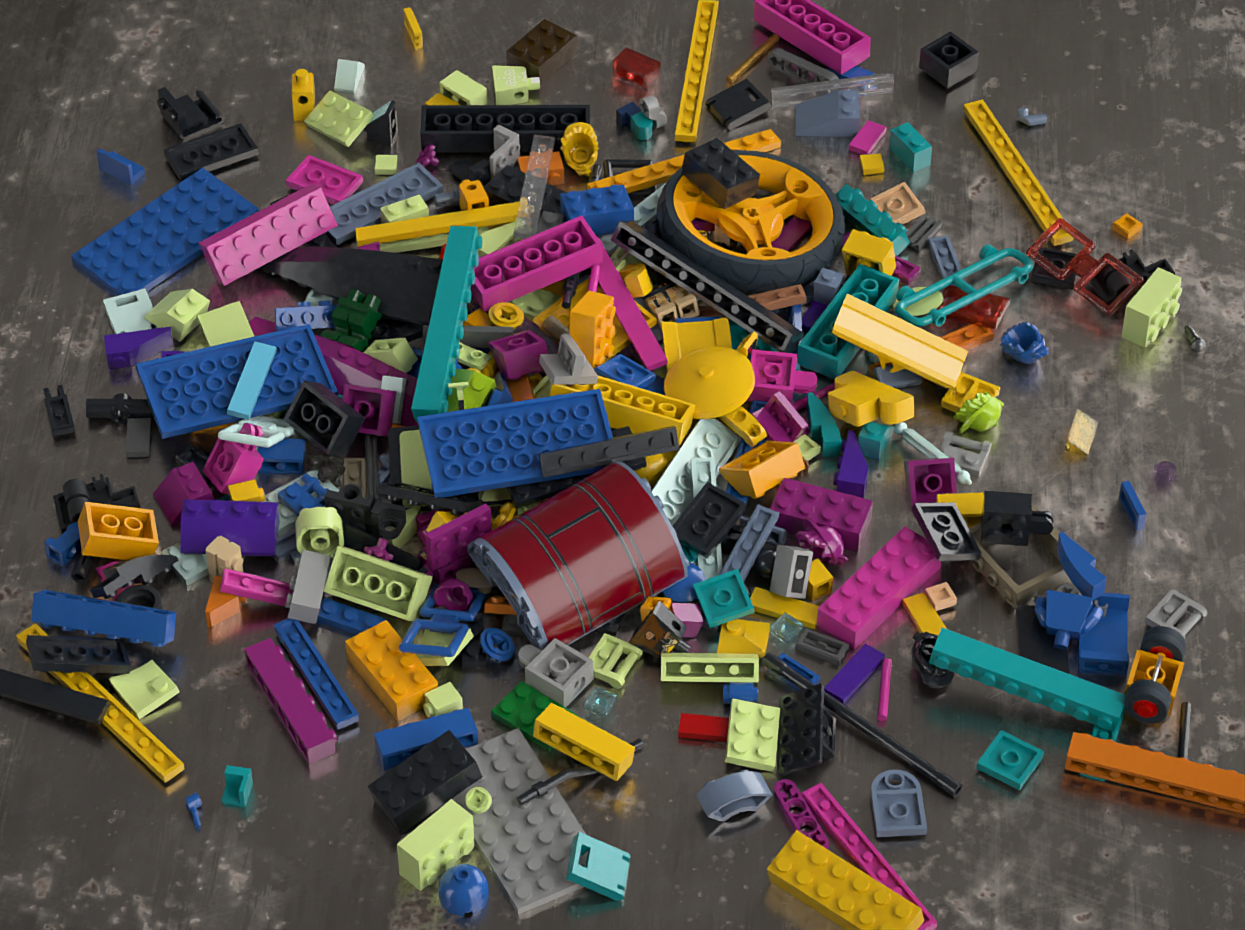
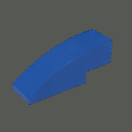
(1080, 567)

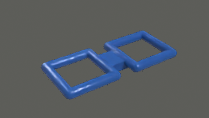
(441, 621)

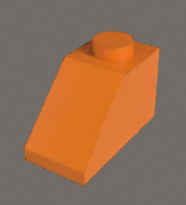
(221, 604)

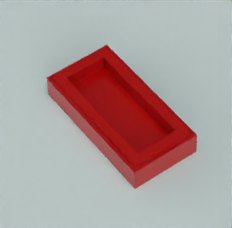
(703, 727)

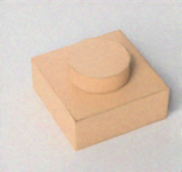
(941, 596)

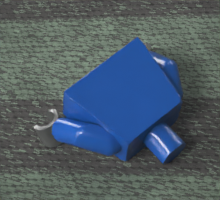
(1067, 615)

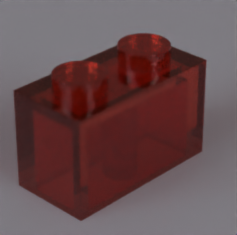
(636, 69)

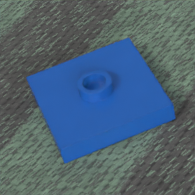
(625, 371)

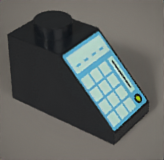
(383, 125)

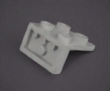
(505, 150)

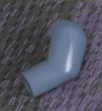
(1031, 120)

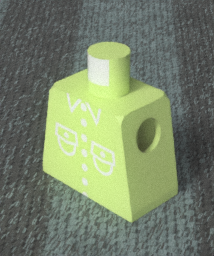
(512, 84)

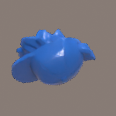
(1024, 343)

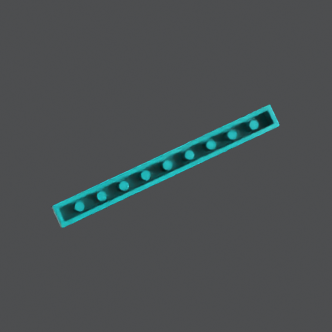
(447, 321)

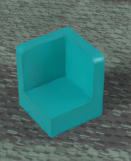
(237, 786)

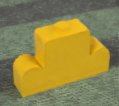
(863, 400)

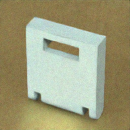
(129, 316)

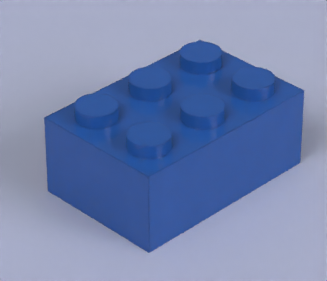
(599, 207)

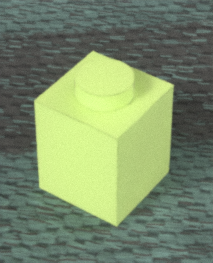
(442, 700)

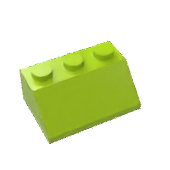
(474, 395)

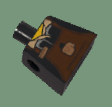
(660, 633)

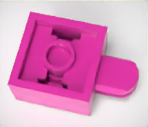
(779, 368)
(234, 461)

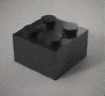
(948, 59)

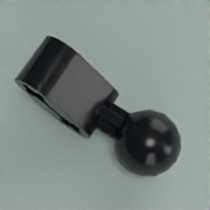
(765, 560)

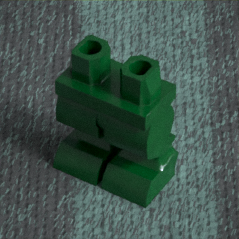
(354, 320)

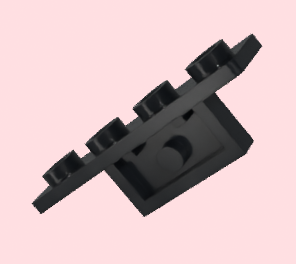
(357, 540)

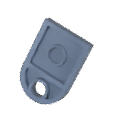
(898, 808)

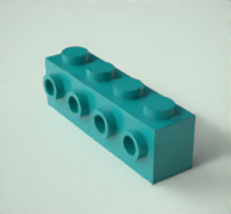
(871, 220)

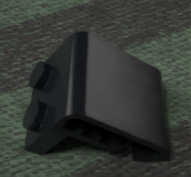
(186, 116)

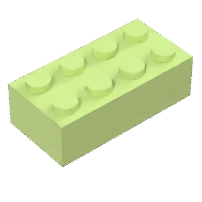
(377, 583)

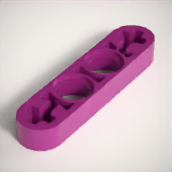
(796, 821)

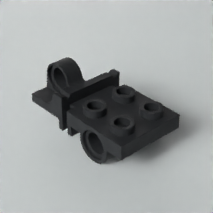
(1111, 283)
(76, 493)
(365, 513)

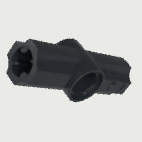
(119, 408)

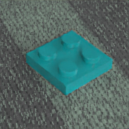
(723, 598)
(1010, 760)

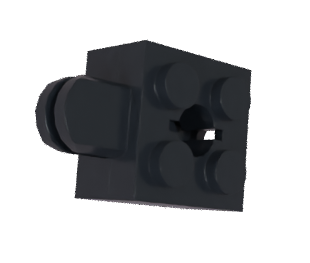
(1009, 519)

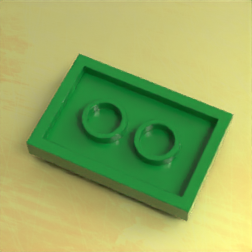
(521, 709)

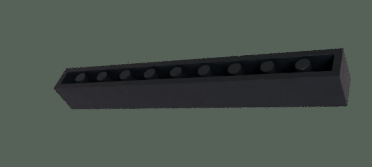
(707, 286)

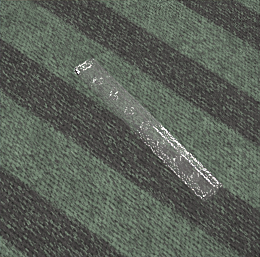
(534, 187)

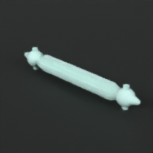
(928, 449)

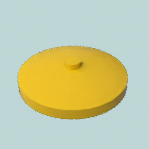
(712, 379)

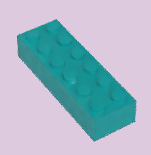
(824, 350)

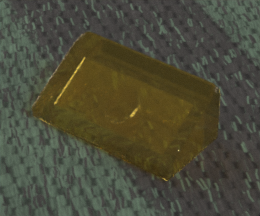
(1081, 434)

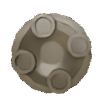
(474, 578)

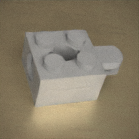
(568, 667)

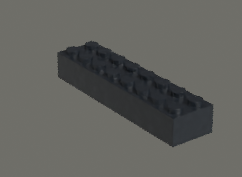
(472, 126)

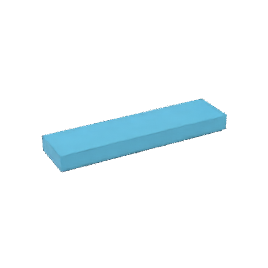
(251, 380)

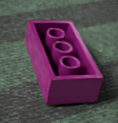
(838, 510)

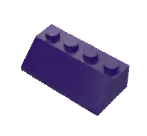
(245, 523)

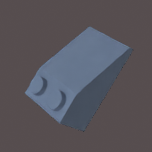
(829, 115)

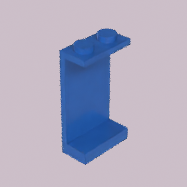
(1105, 645)

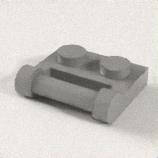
(967, 460)
(1172, 608)

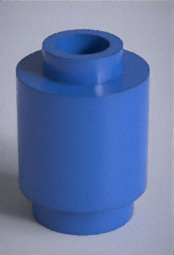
(741, 691)

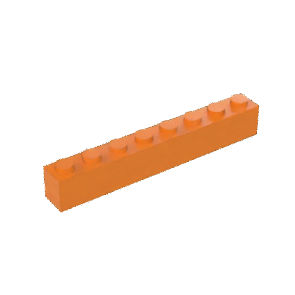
(1156, 772)

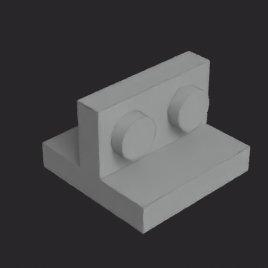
(568, 365)

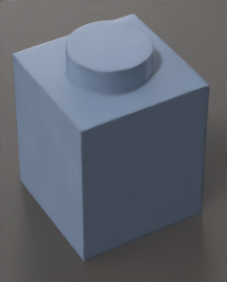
(827, 286)

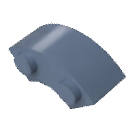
(734, 795)

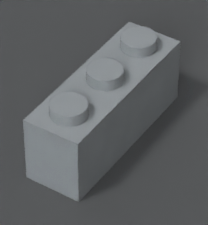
(307, 586)

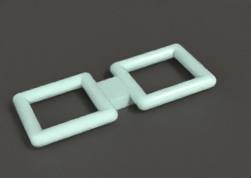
(273, 431)

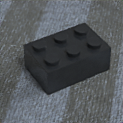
(720, 173)
(324, 419)

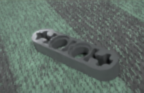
(782, 61)

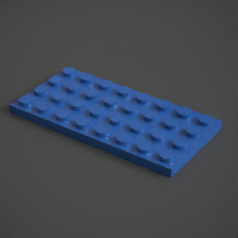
(163, 234)
(197, 386)
(502, 441)

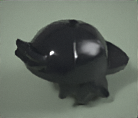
(921, 653)

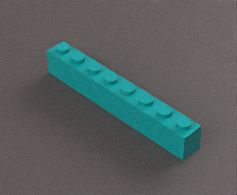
(1027, 679)

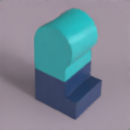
(635, 120)

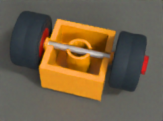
(1155, 675)

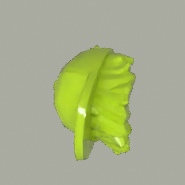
(979, 413)

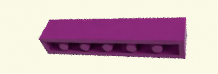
(290, 700)

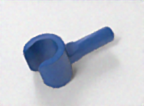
(192, 802)

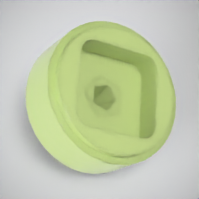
(478, 800)

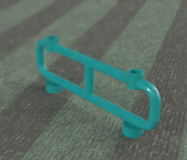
(988, 256)

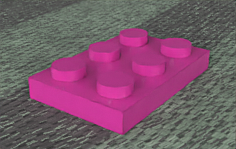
(334, 180)

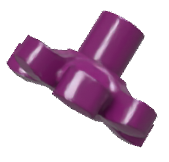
(427, 156)
(379, 550)

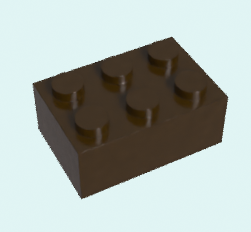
(543, 50)

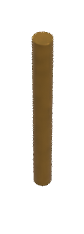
(752, 58)

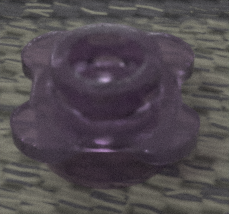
(1165, 472)

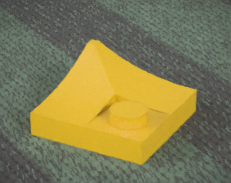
(744, 637)

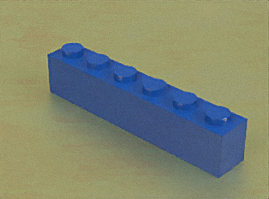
(103, 617)

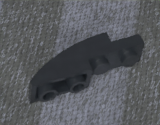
(132, 572)

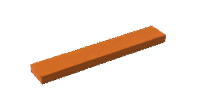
(965, 338)

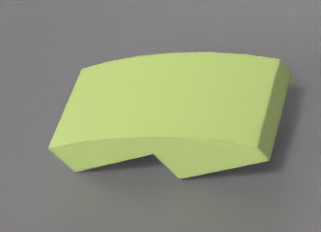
(409, 529)

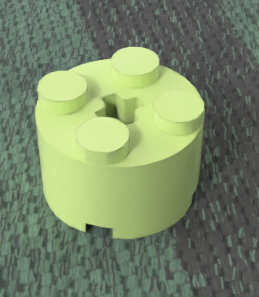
(319, 530)

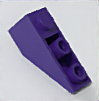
(853, 472)

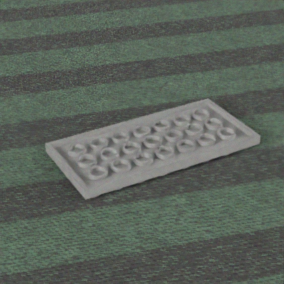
(526, 843)

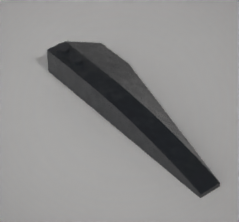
(399, 280)

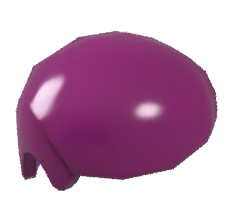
(453, 595)

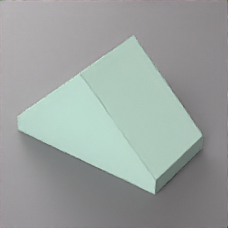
(348, 75)

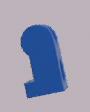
(65, 546)

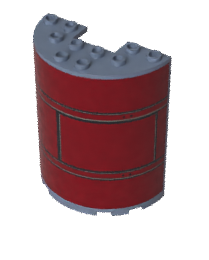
(582, 556)

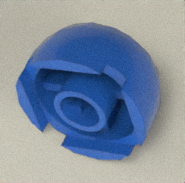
(463, 889)

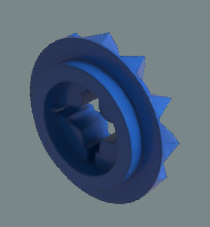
(497, 637)

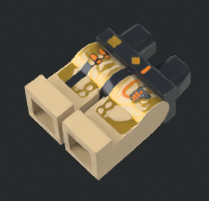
(669, 301)

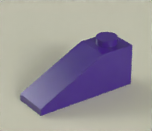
(133, 347)

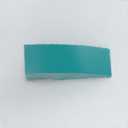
(823, 427)

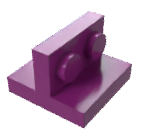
(781, 420)

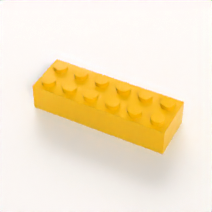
(636, 407)
(840, 888)

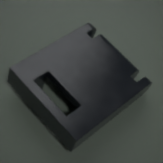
(735, 106)

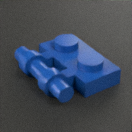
(299, 497)

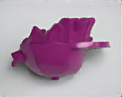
(822, 541)

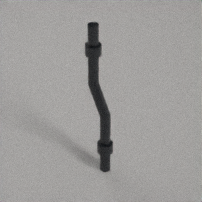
(541, 788)

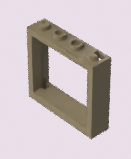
(1006, 586)

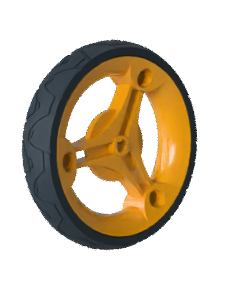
(756, 223)

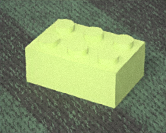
(1152, 307)
(436, 845)

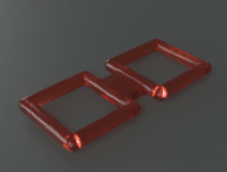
(1084, 266)

